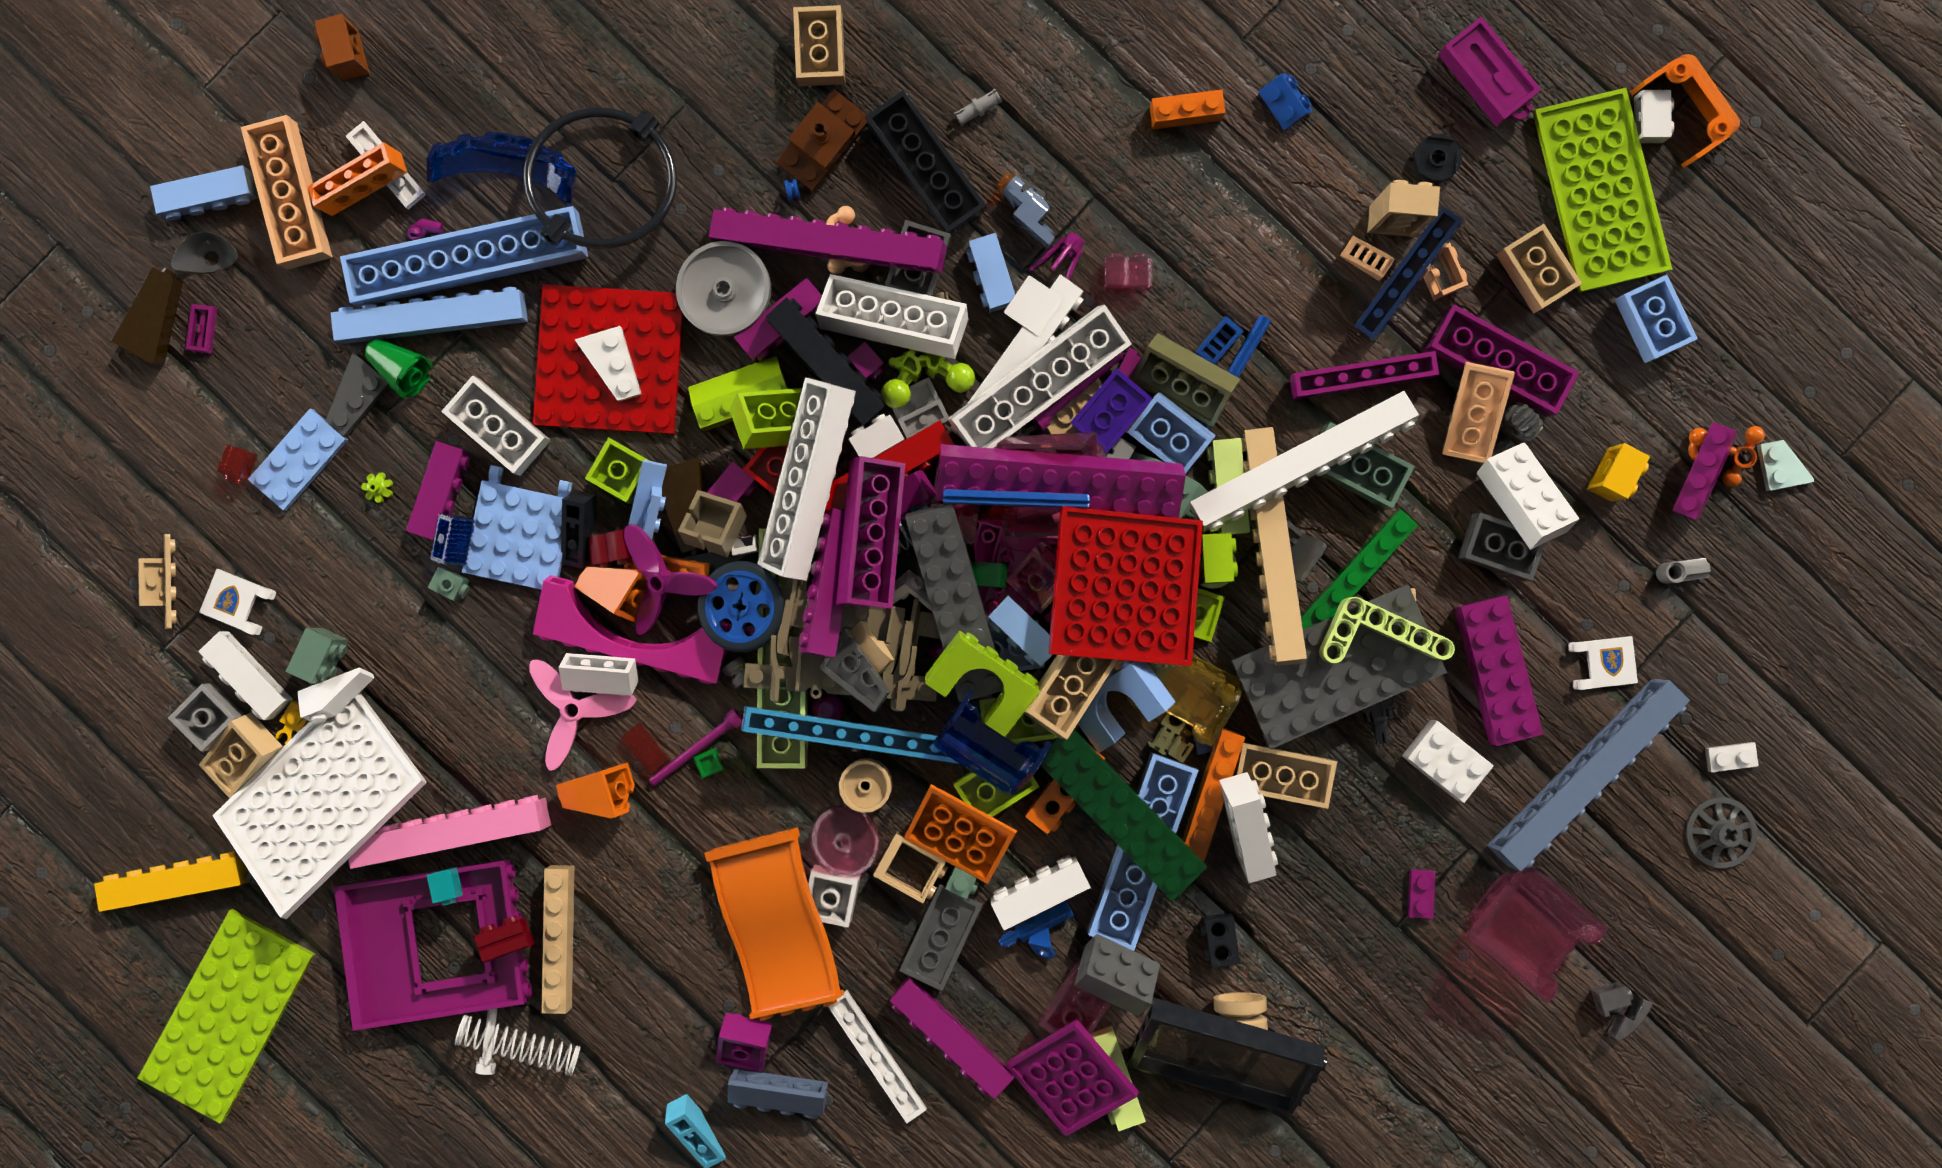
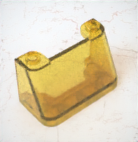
(1201, 696)

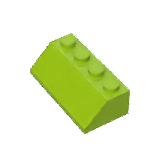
(715, 396)

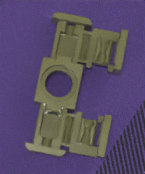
(1168, 740)

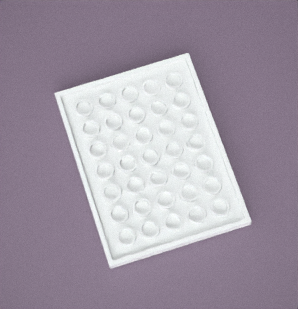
(318, 803)

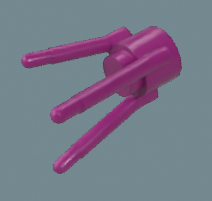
(1071, 246)

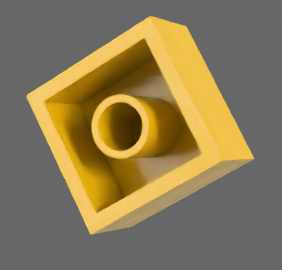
(1619, 473)

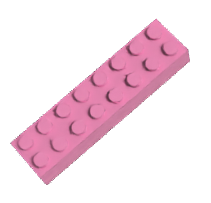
(455, 831)

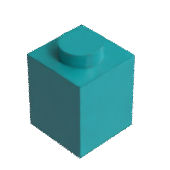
(445, 886)

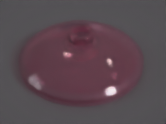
(856, 835)

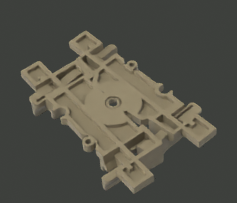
(805, 673)

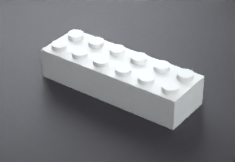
(892, 316)

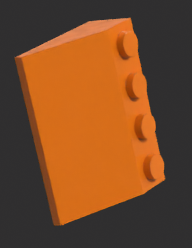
(959, 834)

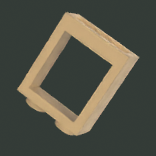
(886, 860)

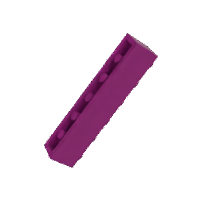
(1364, 375)
(823, 615)
(951, 1036)

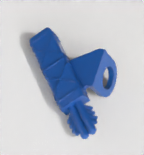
(1037, 929)

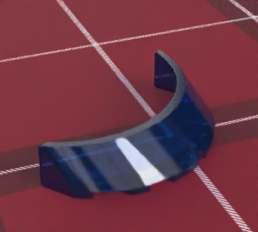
(501, 154)

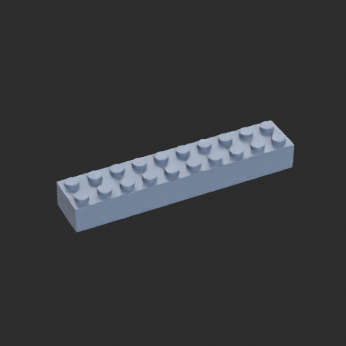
(1588, 774)

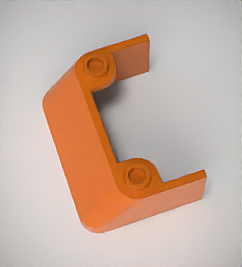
(1706, 96)

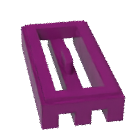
(210, 329)

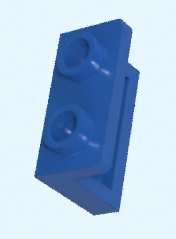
(1285, 100)

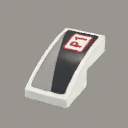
(745, 545)

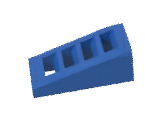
(1230, 324)

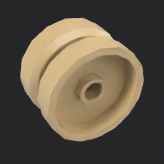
(860, 798)
(1242, 1008)

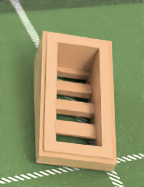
(1371, 250)

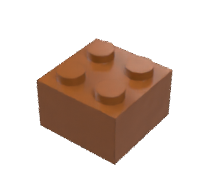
(341, 47)

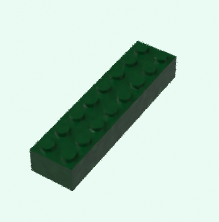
(1123, 814)

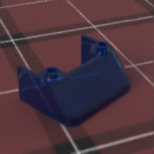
(987, 751)

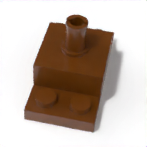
(822, 140)

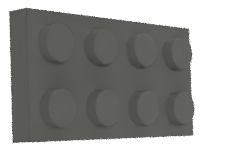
(940, 937)

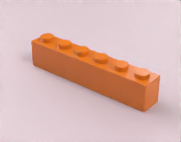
(1209, 795)

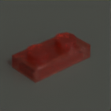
(645, 748)

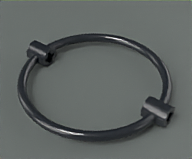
(557, 227)

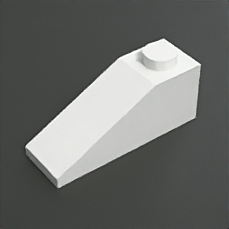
(331, 696)

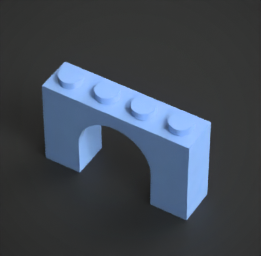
(1138, 683)

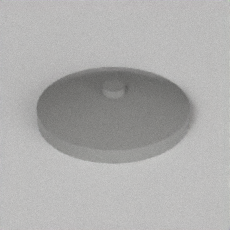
(723, 288)

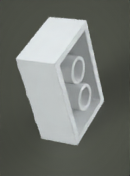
(1447, 760)

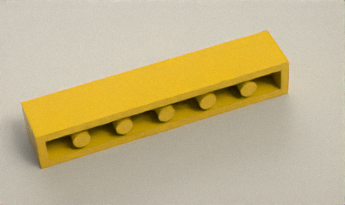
(171, 882)

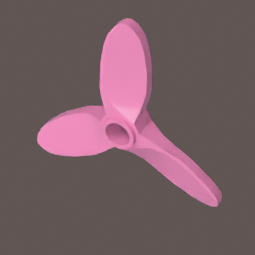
(565, 730)

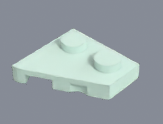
(1781, 466)

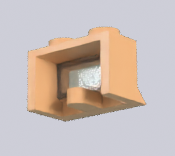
(1445, 274)

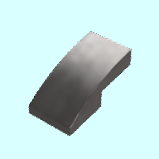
(1624, 1025)

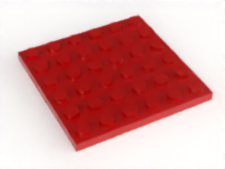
(567, 384)
(1125, 586)

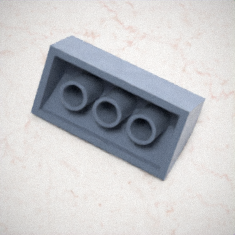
(777, 1092)

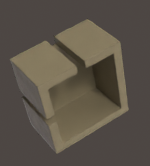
(717, 523)

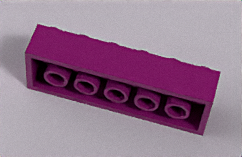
(1537, 378)
(870, 533)
(1498, 670)

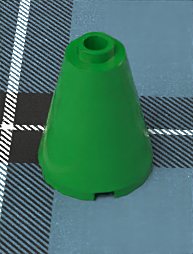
(399, 367)

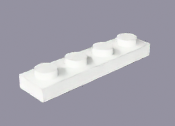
(403, 187)

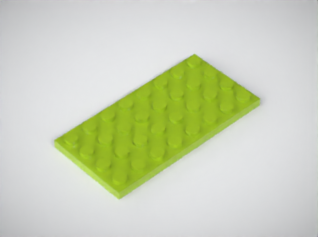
(1602, 189)
(226, 1016)

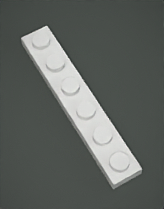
(877, 1057)

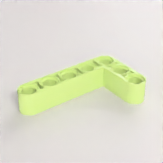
(1383, 627)

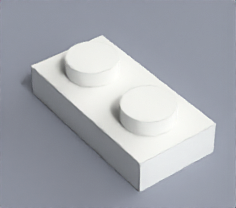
(1731, 757)

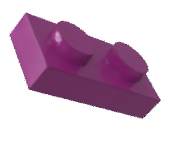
(1421, 893)

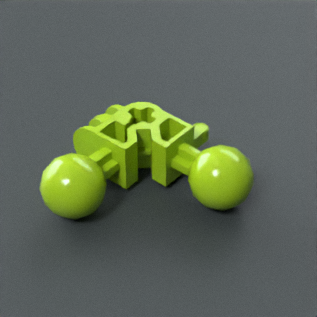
(897, 393)

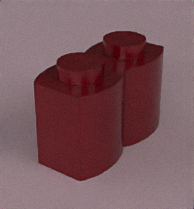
(609, 548)

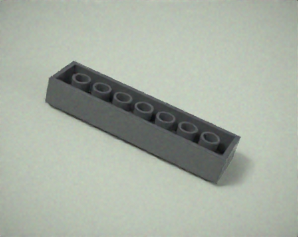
(952, 588)

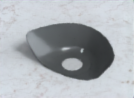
(193, 249)

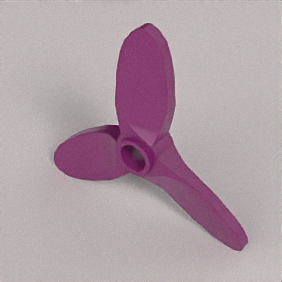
(659, 579)

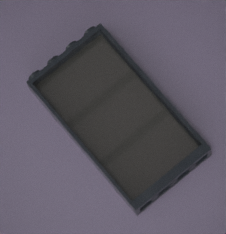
(1226, 1056)

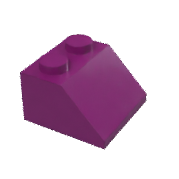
(743, 1042)

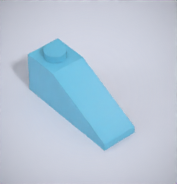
(693, 1131)

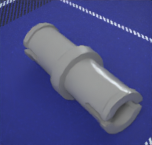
(978, 107)

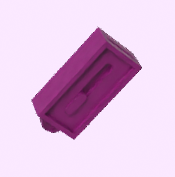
(1490, 73)

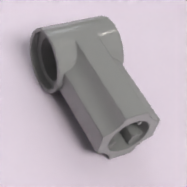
(1683, 570)

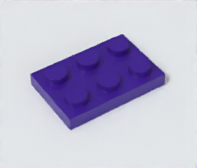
(1112, 409)

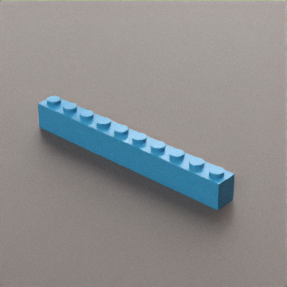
(841, 733)

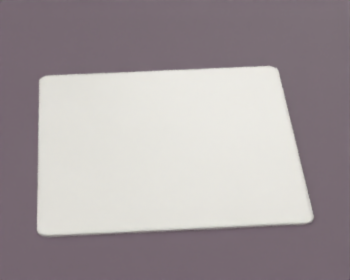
(1033, 305)

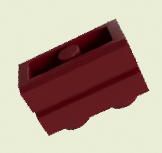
(503, 940)

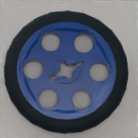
(770, 594)

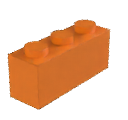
(1187, 109)

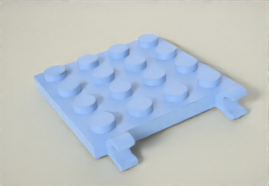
(516, 533)

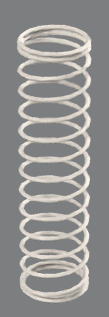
(464, 1027)

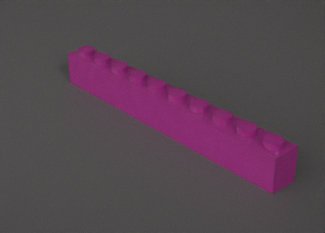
(829, 241)

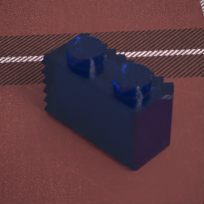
(452, 539)

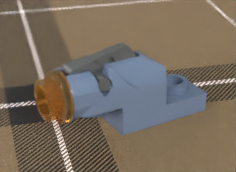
(1030, 205)

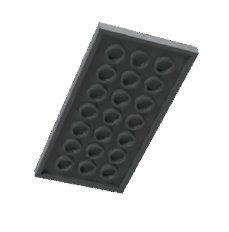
(1316, 693)

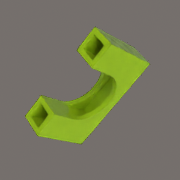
(967, 654)

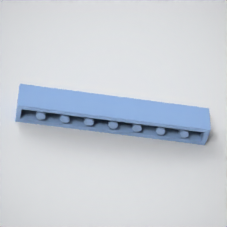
(430, 316)

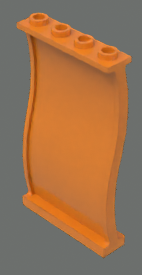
(774, 924)

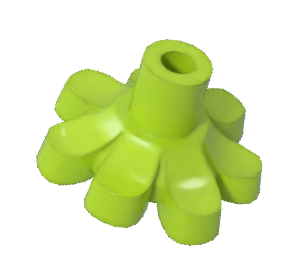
(381, 487)

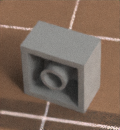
(205, 715)

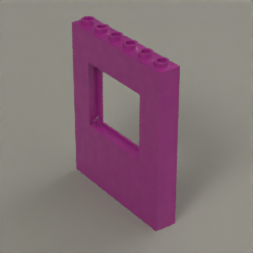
(384, 957)

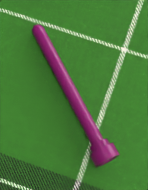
(1043, 419)
(732, 721)

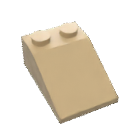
(239, 753)

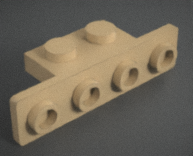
(155, 581)

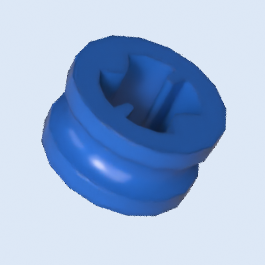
(792, 190)

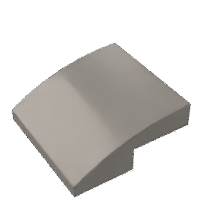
(921, 410)

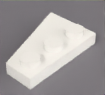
(612, 361)

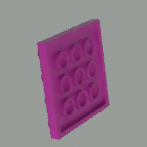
(1072, 1078)

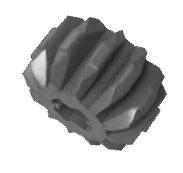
(1522, 422)

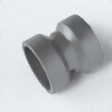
(735, 671)

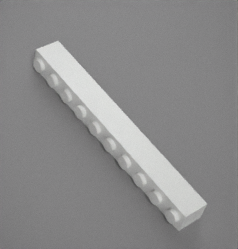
(1304, 461)

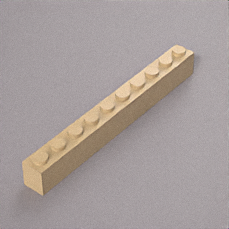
(1275, 560)

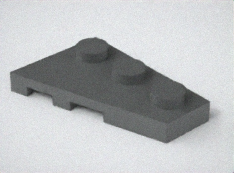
(355, 396)
(855, 672)

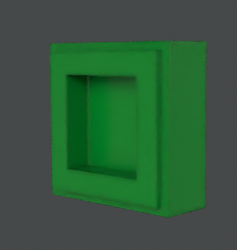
(709, 763)

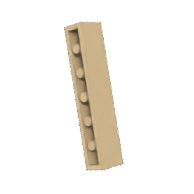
(558, 939)

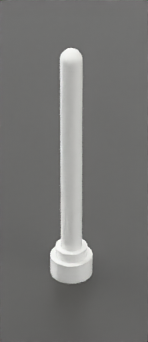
(486, 1063)

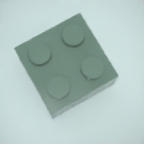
(317, 655)

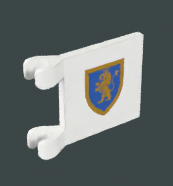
(232, 599)
(1609, 662)

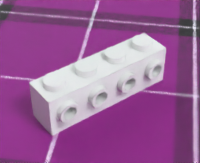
(245, 675)

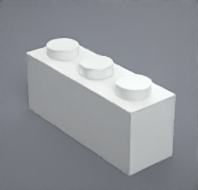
(598, 674)

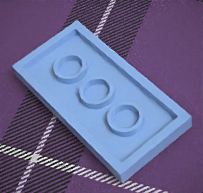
(297, 459)

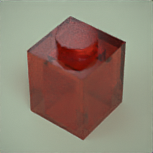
(237, 463)

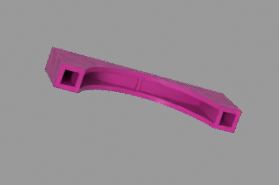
(566, 620)

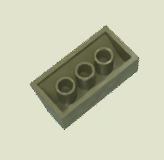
(1185, 379)

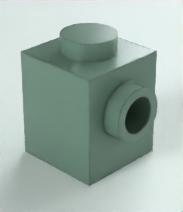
(449, 584)
(961, 883)

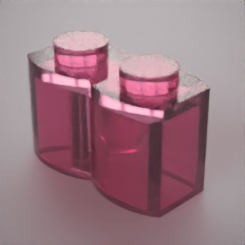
(1127, 271)

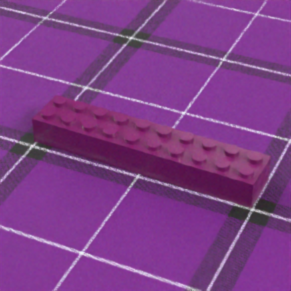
(1110, 482)

